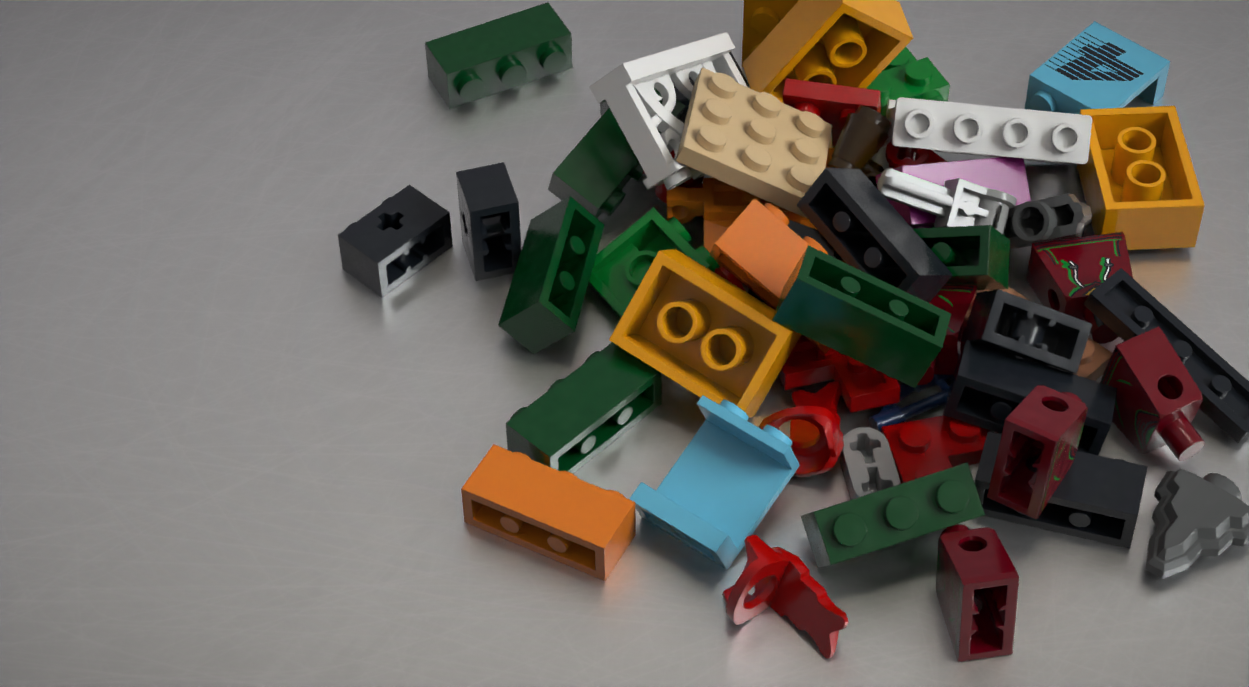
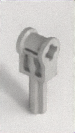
(954, 204)

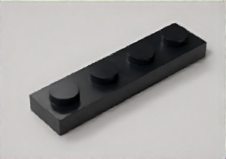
(1132, 311)

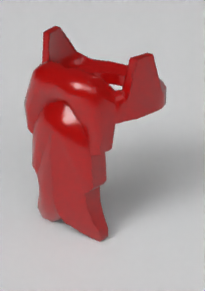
(813, 429)
(787, 588)

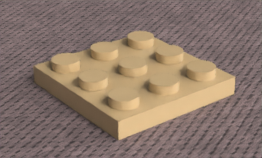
(753, 140)

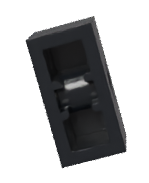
(489, 220)
(395, 240)
(1027, 330)

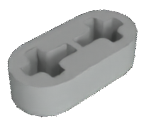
(857, 473)

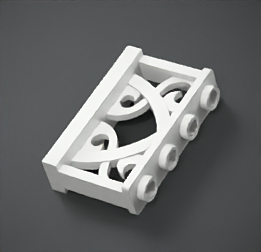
(637, 105)
(989, 130)

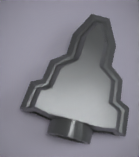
(1047, 220)
(1194, 520)

